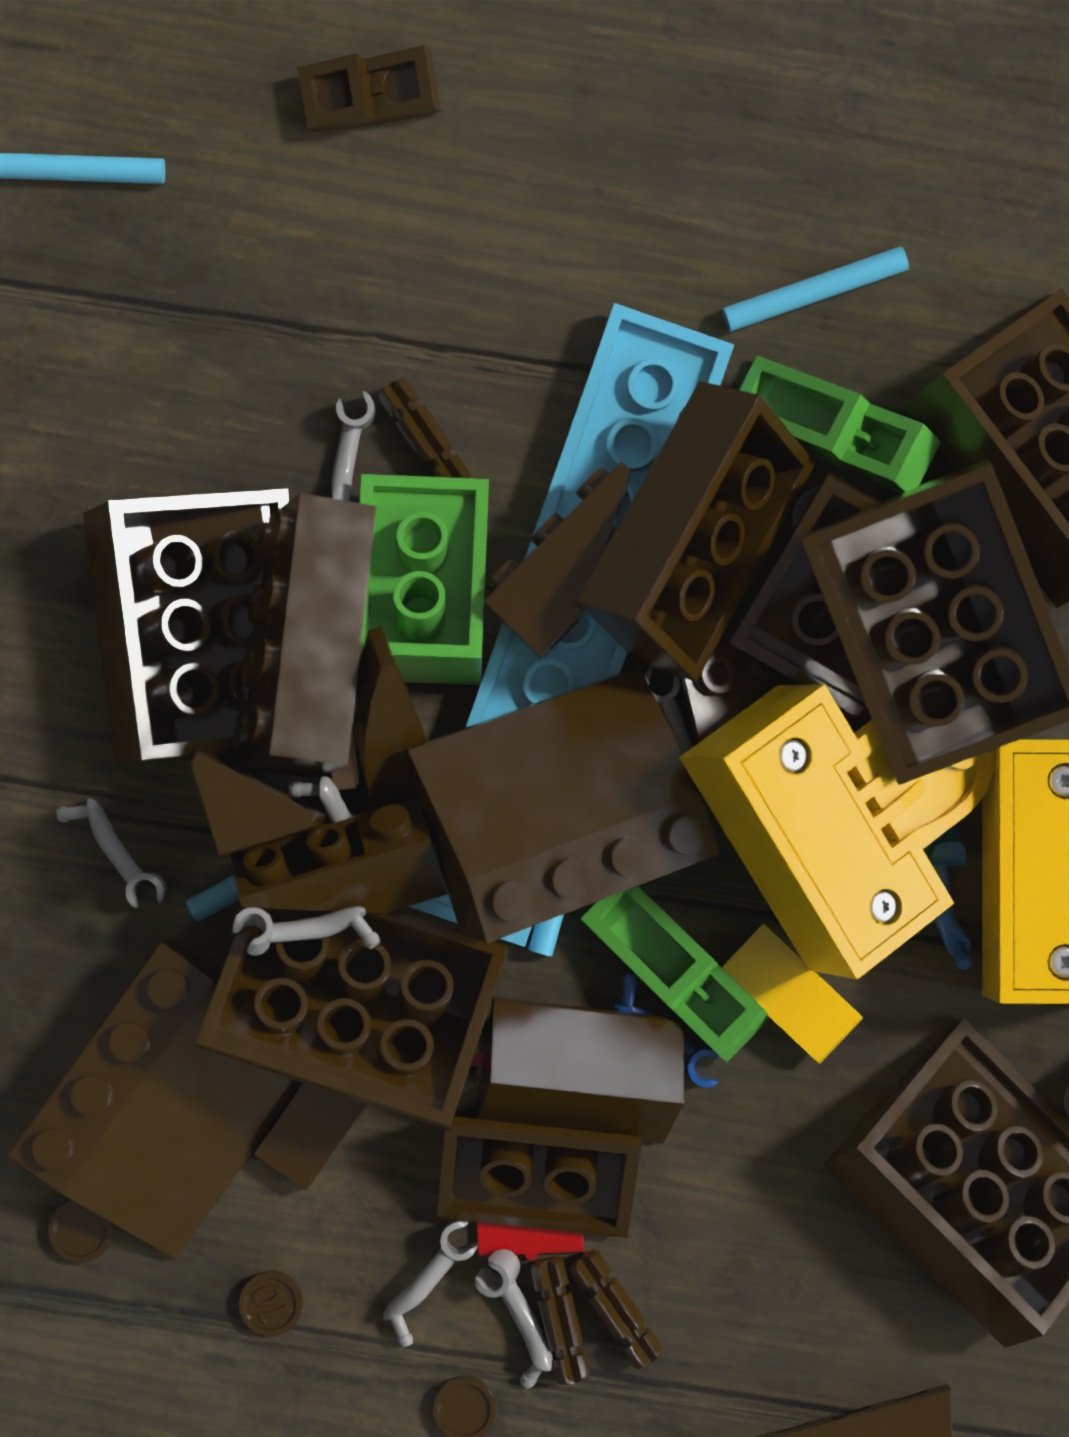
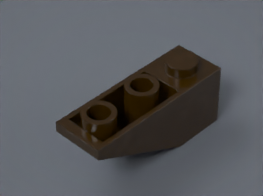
(542, 592)
(365, 861)

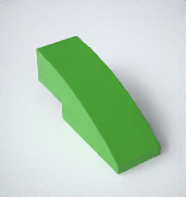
(845, 426)
(677, 970)

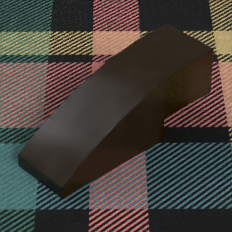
(384, 724)

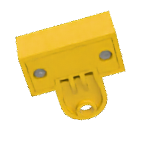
(831, 826)
(1026, 874)

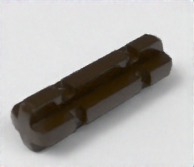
(421, 430)
(616, 1309)
(560, 1320)

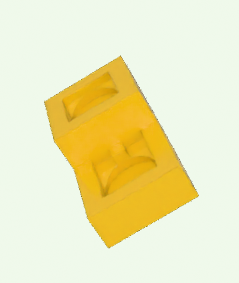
(792, 994)

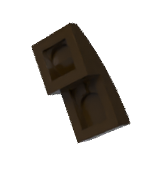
(369, 90)

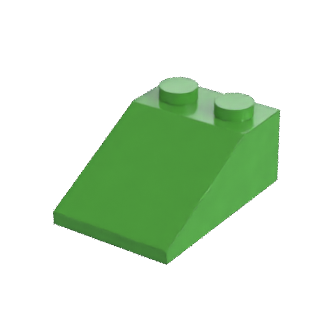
(428, 574)

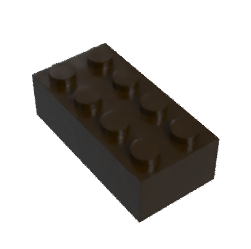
(697, 530)
(305, 637)

